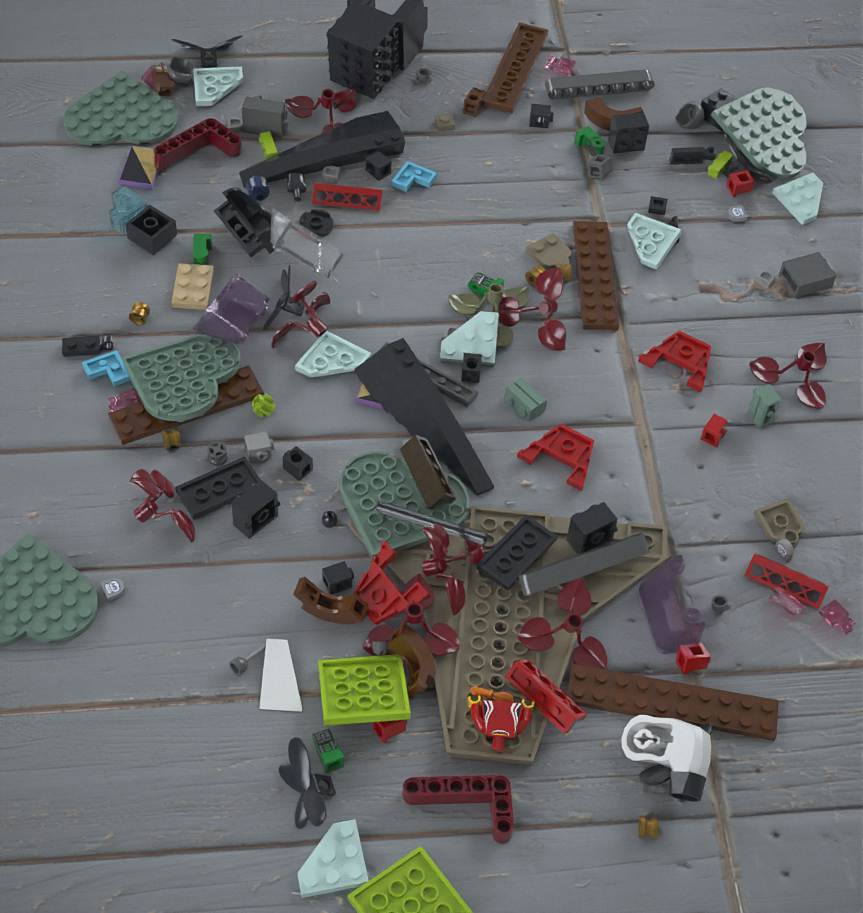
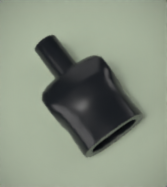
(296, 185)

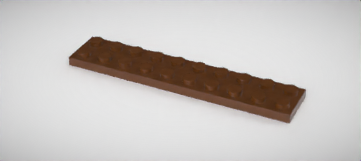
(668, 699)

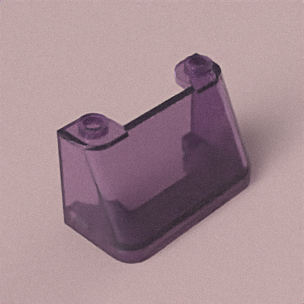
(233, 311)
(664, 612)

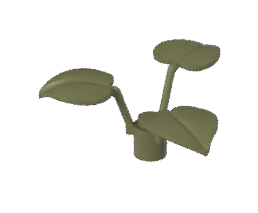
(467, 303)

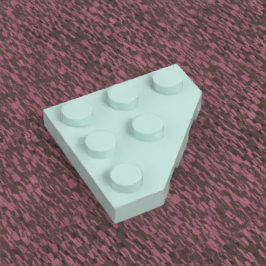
(215, 83)
(801, 197)
(651, 239)
(474, 337)
(331, 356)
(334, 863)

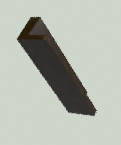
(427, 471)

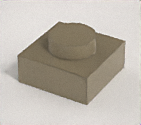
(444, 122)

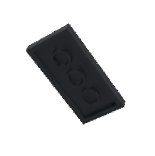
(216, 487)
(516, 552)

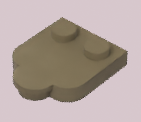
(549, 252)
(780, 521)

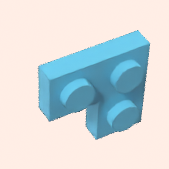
(413, 173)
(107, 364)

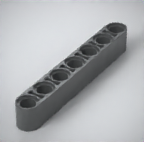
(599, 84)
(583, 564)

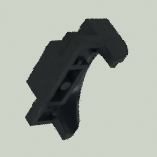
(246, 221)

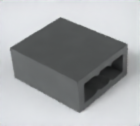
(264, 116)
(807, 274)

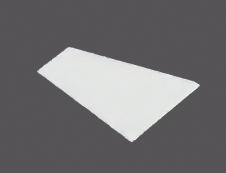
(279, 682)

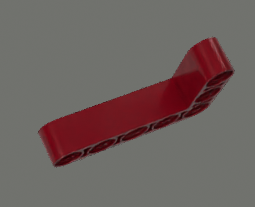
(195, 138)
(466, 795)

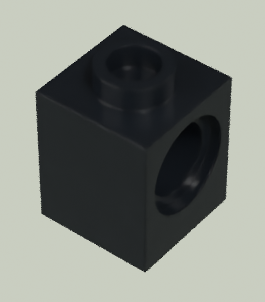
(540, 116)
(378, 165)
(471, 367)
(297, 463)
(337, 577)

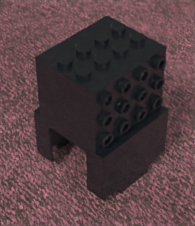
(373, 45)

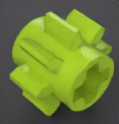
(263, 405)

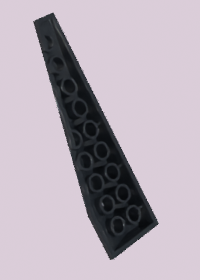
(336, 147)
(408, 393)

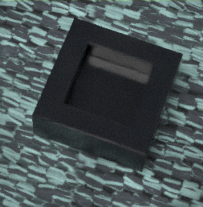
(657, 205)

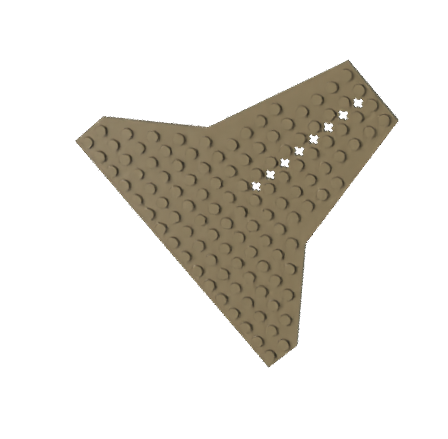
(480, 618)

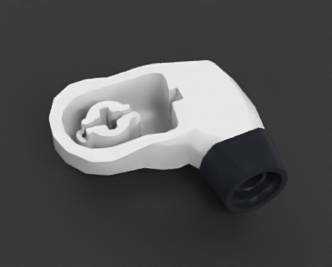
(673, 745)

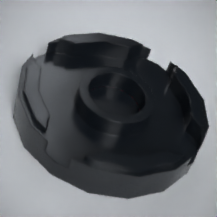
(317, 222)

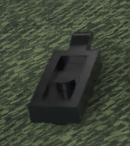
(691, 155)
(85, 345)

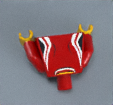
(500, 719)

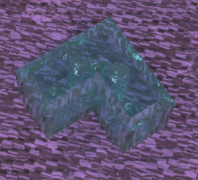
(125, 207)

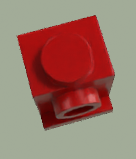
(740, 183)
(714, 430)
(692, 657)
(389, 729)

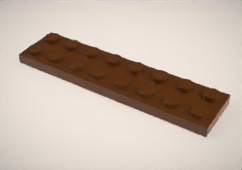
(515, 68)
(595, 276)
(137, 423)

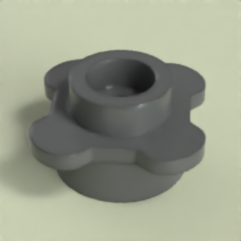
(423, 75)

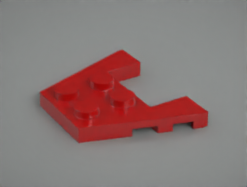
(685, 352)
(565, 446)
(381, 593)

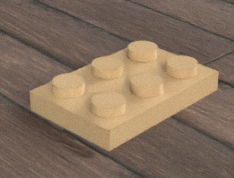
(192, 286)

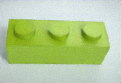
(267, 144)
(720, 164)

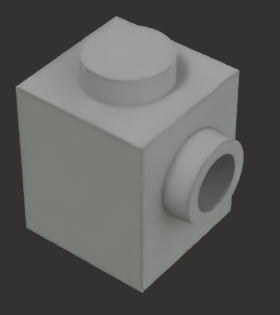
(258, 446)

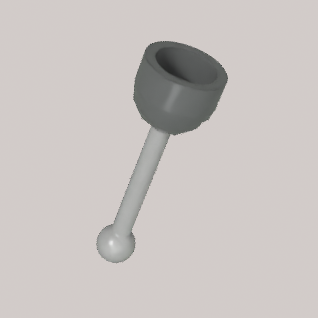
(239, 664)

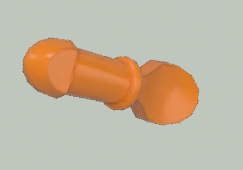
(501, 696)

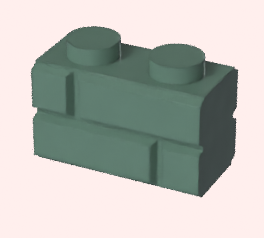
(525, 399)
(764, 405)

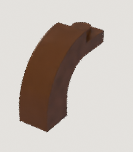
(601, 114)
(331, 608)
(416, 655)

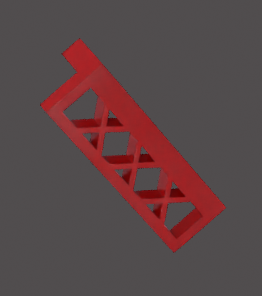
(347, 190)
(789, 573)
(545, 695)

